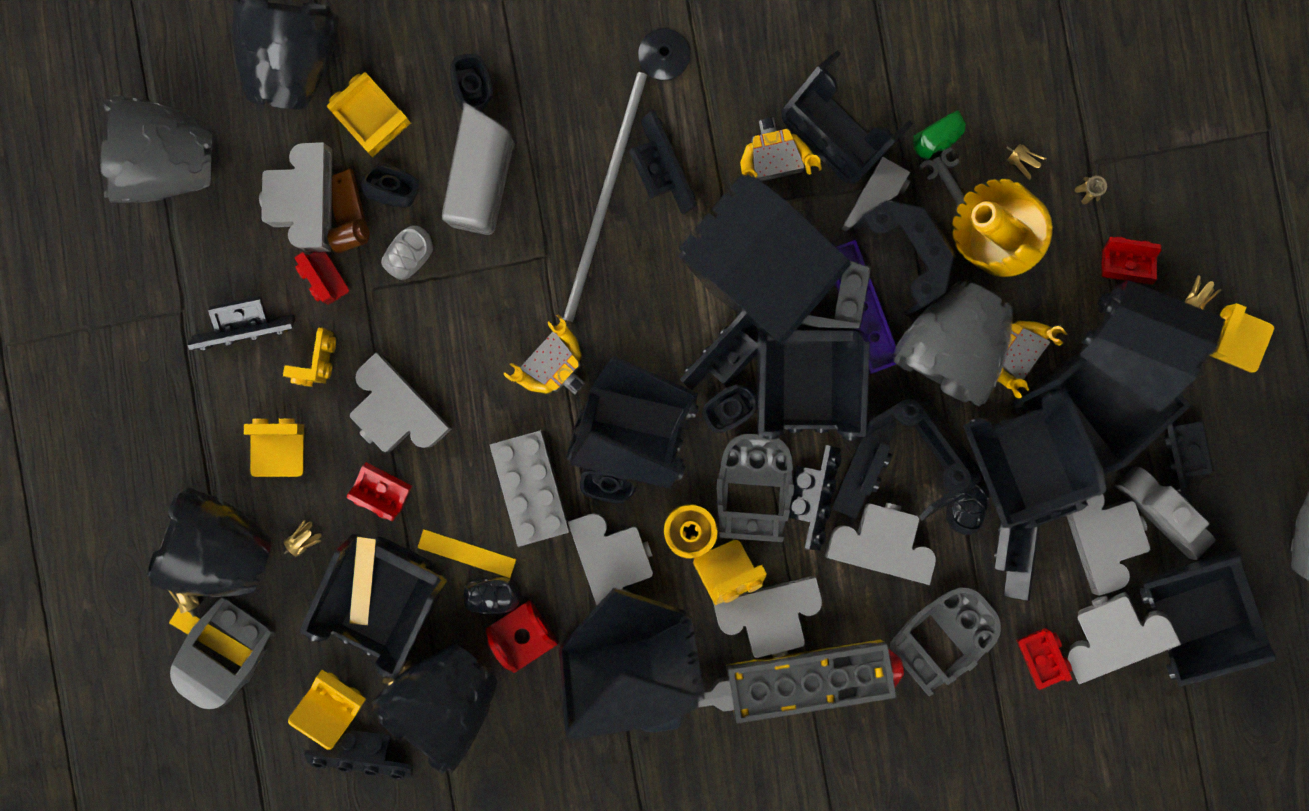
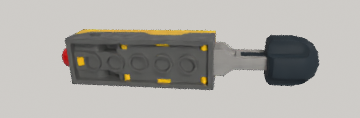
(803, 682)

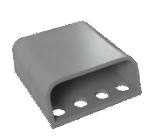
(478, 173)

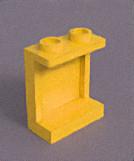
(368, 113)

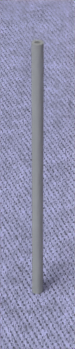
(605, 197)

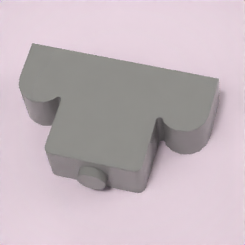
(301, 197)
(394, 409)
(1167, 512)
(1106, 538)
(883, 544)
(612, 558)
(771, 615)
(1117, 637)

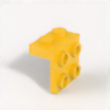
(1242, 338)
(321, 368)
(276, 448)
(728, 572)
(326, 710)

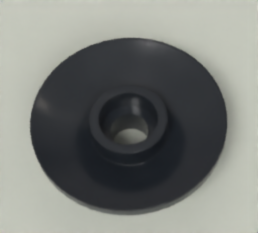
(661, 66)

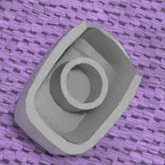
(407, 252)

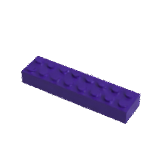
(873, 321)

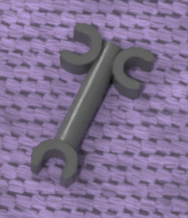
(940, 166)

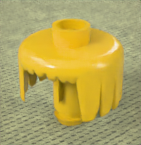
(1002, 228)

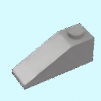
(884, 184)

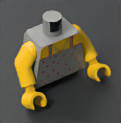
(776, 154)
(1025, 347)
(552, 363)

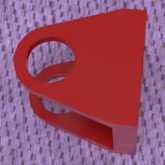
(507, 649)

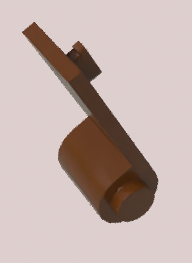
(349, 214)

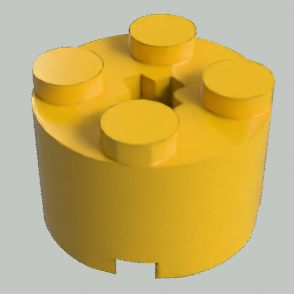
(697, 544)

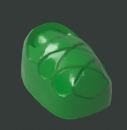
(939, 135)

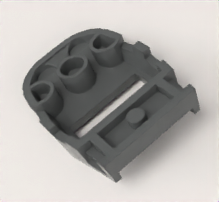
(850, 300)
(755, 462)
(965, 620)
(205, 679)

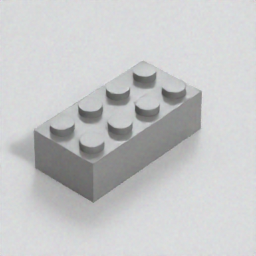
(530, 488)

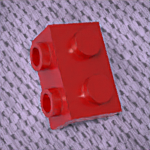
(1130, 260)
(322, 275)
(379, 492)
(1044, 658)

